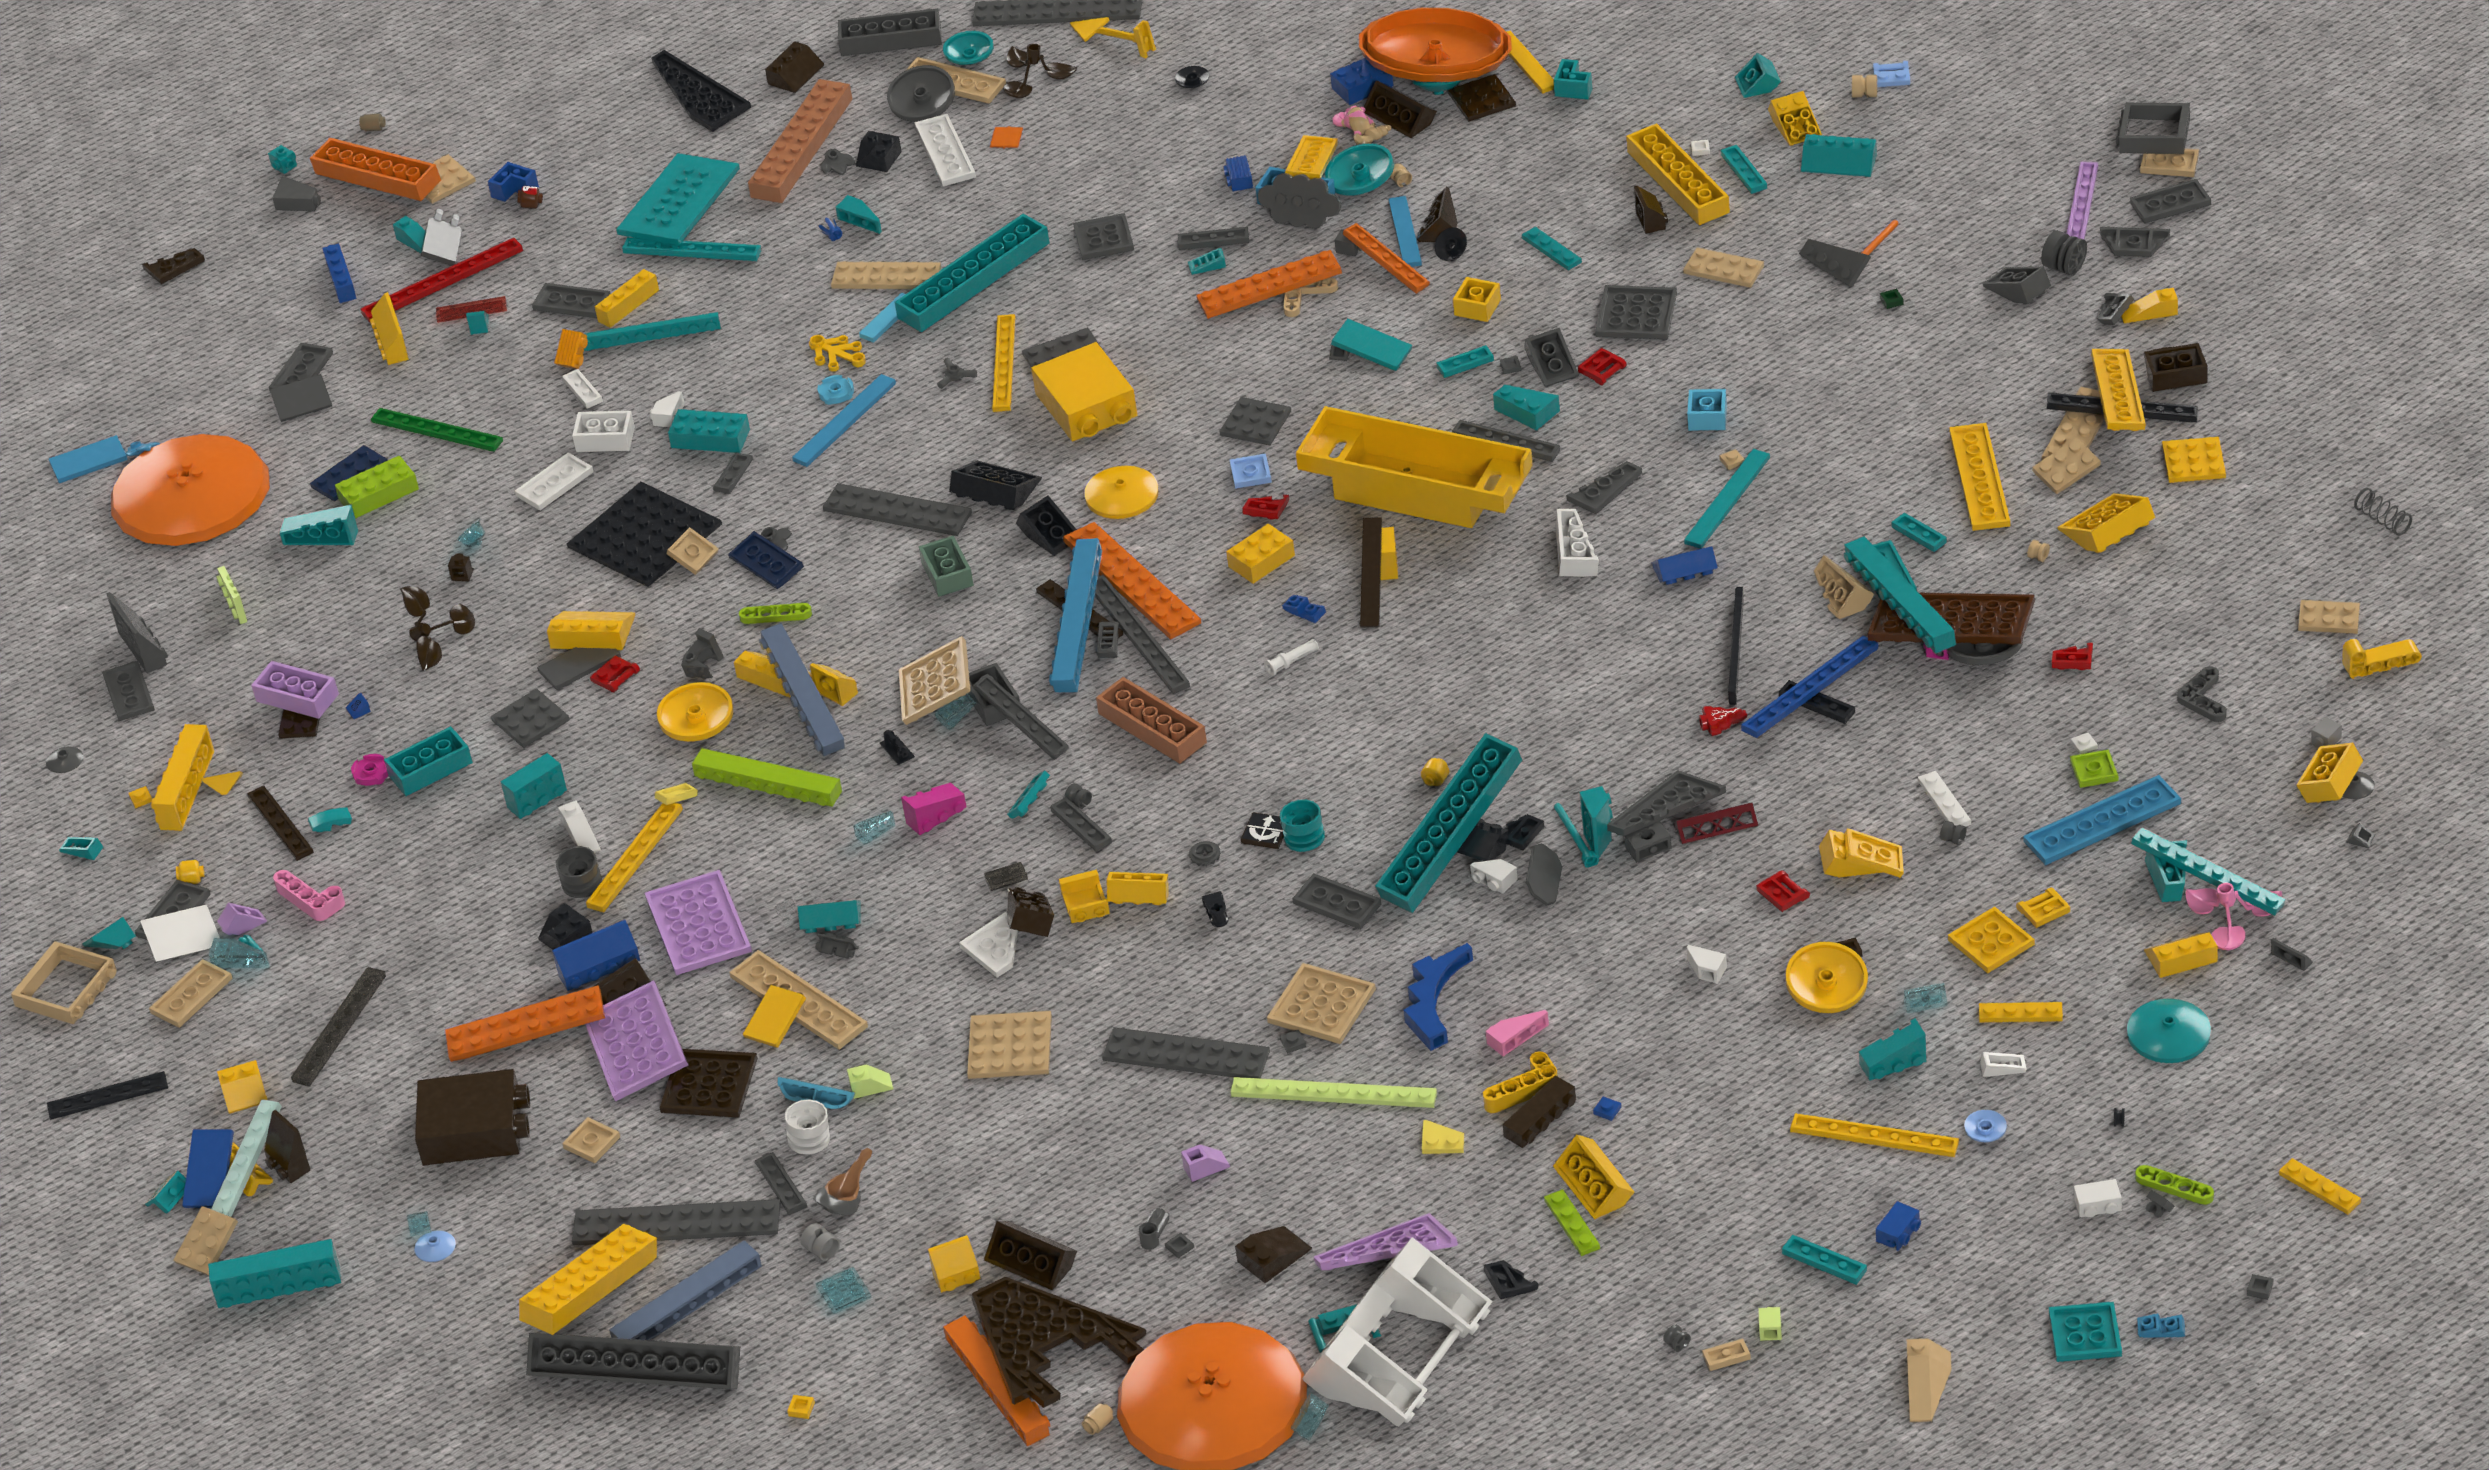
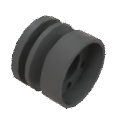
(2064, 252)
(578, 871)

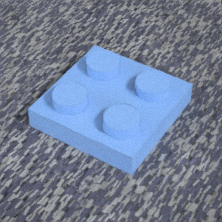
(1250, 471)

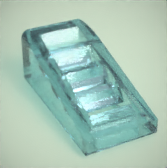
(950, 718)
(868, 829)

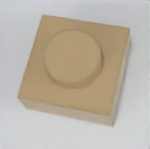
(1731, 459)

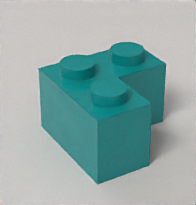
(1571, 82)

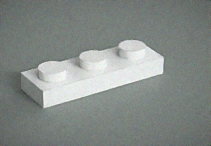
(582, 388)

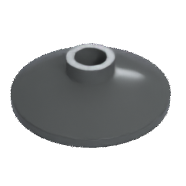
(64, 759)
(2360, 786)

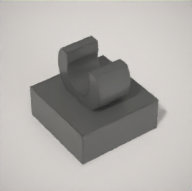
(2159, 1202)

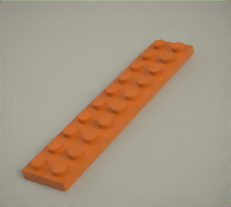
(1138, 584)

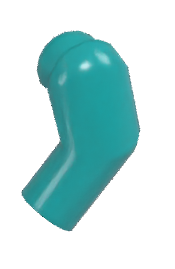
(247, 939)

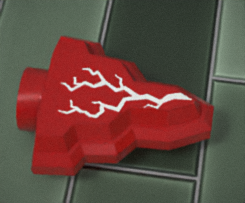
(1720, 719)

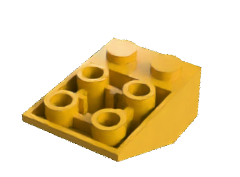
(1793, 117)
(1834, 857)

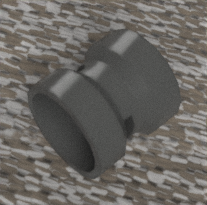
(1078, 795)
(1952, 832)

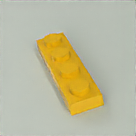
(2020, 1012)
(2320, 1186)

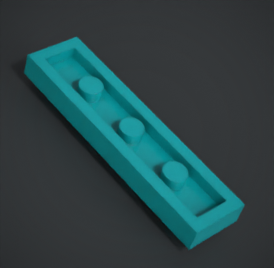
(1744, 169)
(1551, 248)
(1824, 1259)

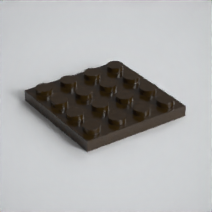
(710, 1084)

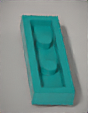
(1465, 361)
(1919, 532)
(1029, 795)

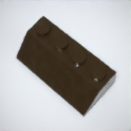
(1398, 110)
(1029, 1254)

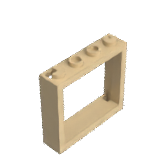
(58, 951)

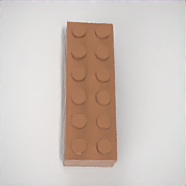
(1151, 720)

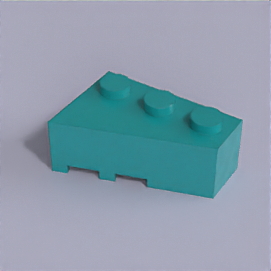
(1526, 405)
(2166, 877)
(1895, 1053)

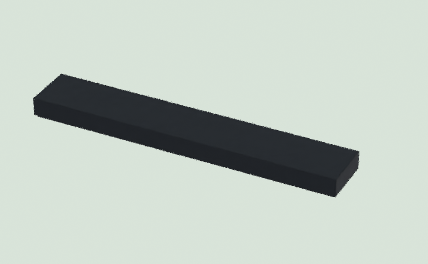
(107, 1095)

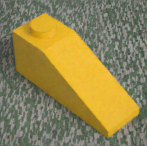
(2154, 305)

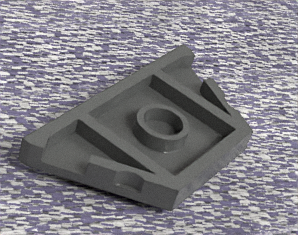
(2134, 241)

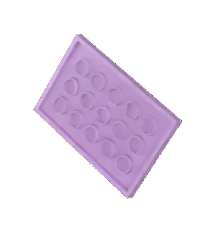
(698, 922)
(636, 1041)

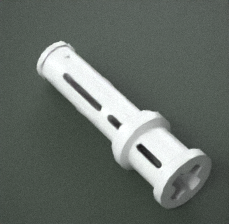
(1284, 660)

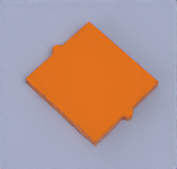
(1006, 137)

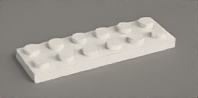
(945, 150)

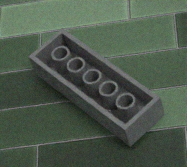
(889, 32)

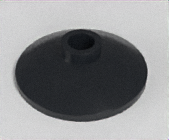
(1192, 77)
(1447, 240)

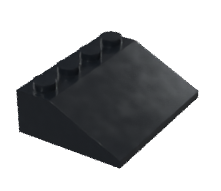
(993, 484)

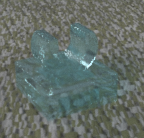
(419, 1223)

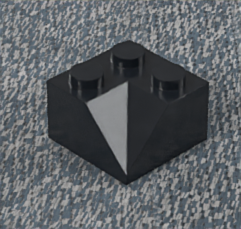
(878, 151)
(563, 927)

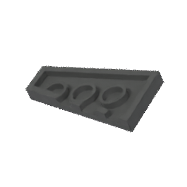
(1837, 261)
(1605, 489)

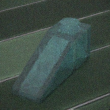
(235, 954)

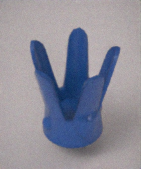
(834, 232)

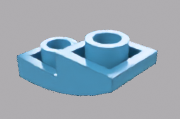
(2154, 1326)

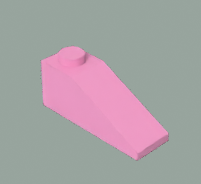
(1514, 1031)

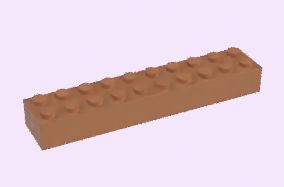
(800, 141)

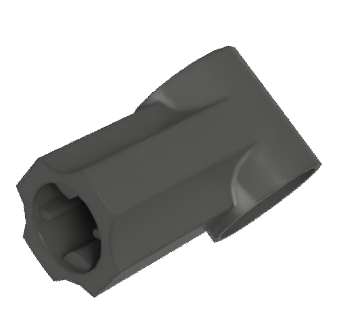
(1152, 1228)

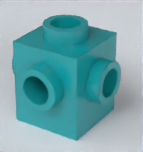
(282, 159)

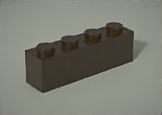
(1539, 1112)

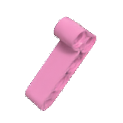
(316, 905)

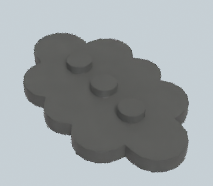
(1299, 200)

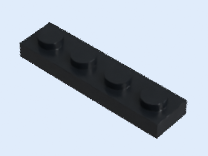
(1825, 705)

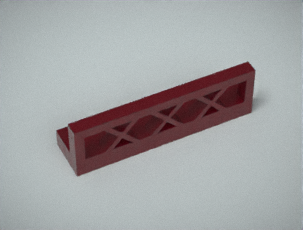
(1713, 816)

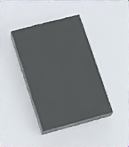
(301, 397)

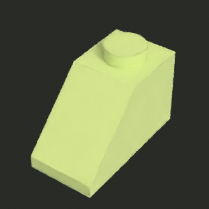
(868, 1080)

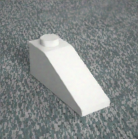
(578, 826)

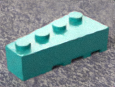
(321, 527)

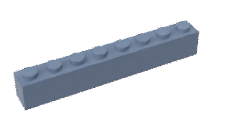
(801, 689)
(689, 1294)

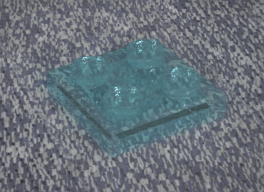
(843, 1290)

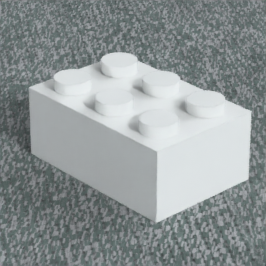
(603, 431)

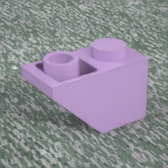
(1203, 1161)

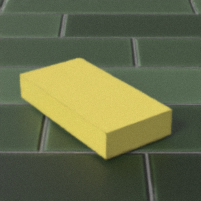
(676, 793)

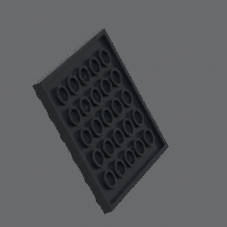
(639, 531)

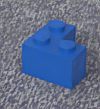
(510, 180)

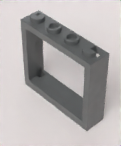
(2153, 143)

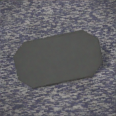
(1544, 874)

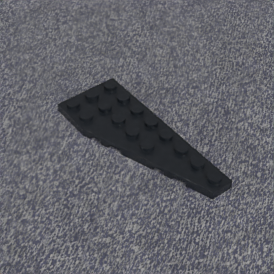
(699, 95)

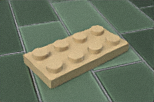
(1723, 267)
(190, 993)

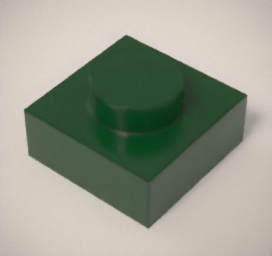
(1891, 298)

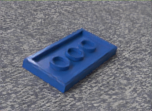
(207, 1166)

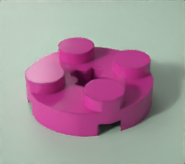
(362, 773)

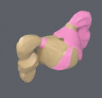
(1362, 125)

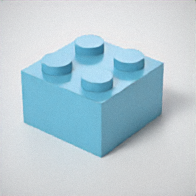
(1707, 409)

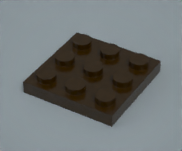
(1481, 97)

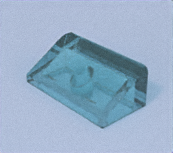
(1925, 998)

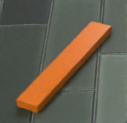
(1386, 258)

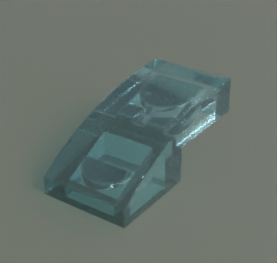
(1309, 1416)

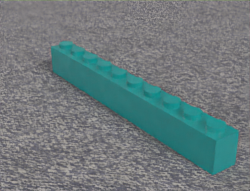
(1899, 594)

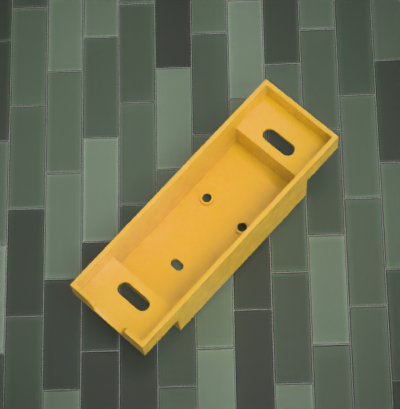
(1447, 473)

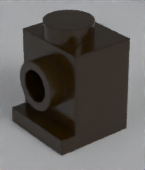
(460, 563)

